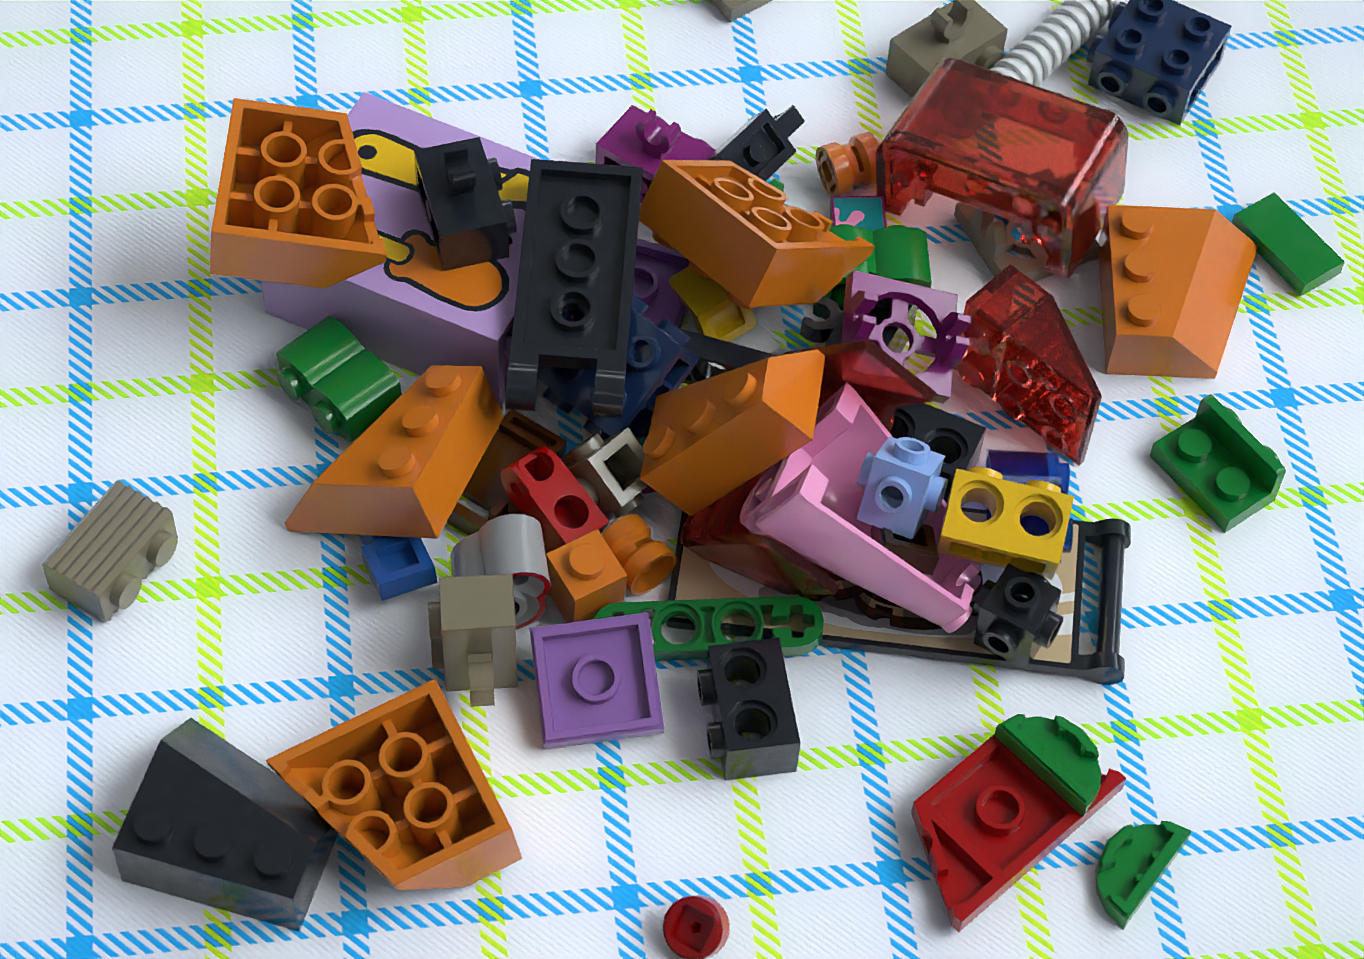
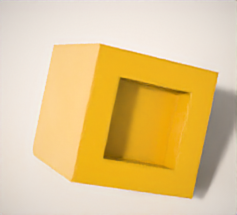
(710, 307)

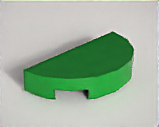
(1057, 754)
(1134, 864)

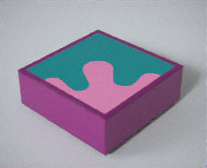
(858, 211)

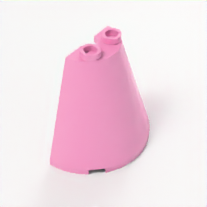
(814, 505)

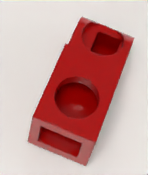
(553, 496)

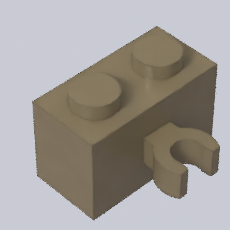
(954, 31)
(475, 635)

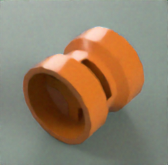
(847, 164)
(640, 556)

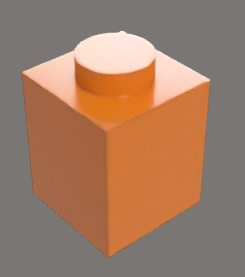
(585, 577)

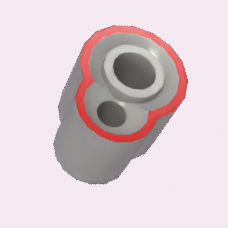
(513, 547)

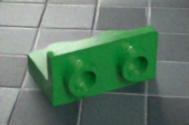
(1220, 464)

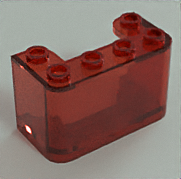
(1009, 154)

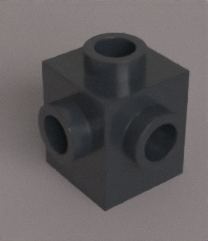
(1017, 615)

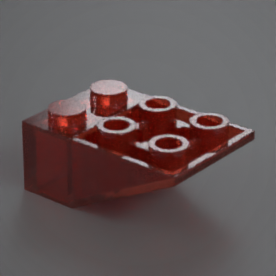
(1030, 362)

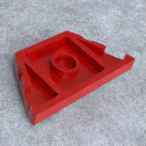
(993, 825)

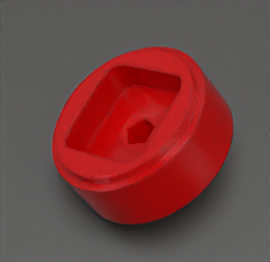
(696, 927)

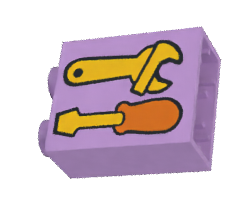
(409, 305)

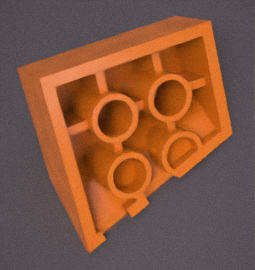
(292, 199)
(745, 236)
(1169, 289)
(731, 428)
(409, 463)
(405, 793)

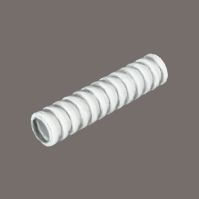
(1055, 40)

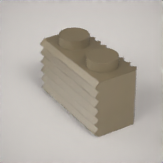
(112, 551)

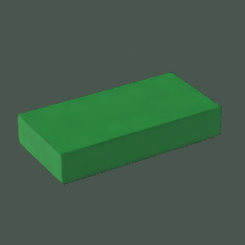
(1288, 244)

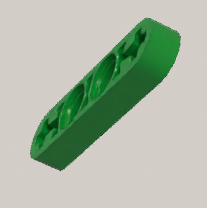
(709, 615)

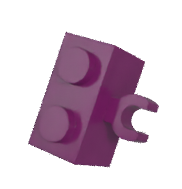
(645, 141)

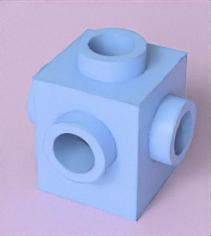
(901, 485)

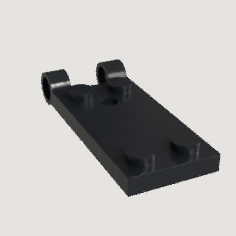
(578, 257)

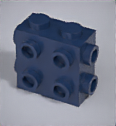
(1157, 56)
(654, 366)

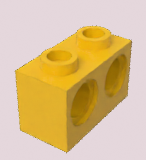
(1002, 537)

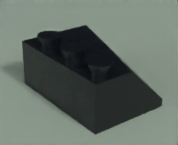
(223, 831)

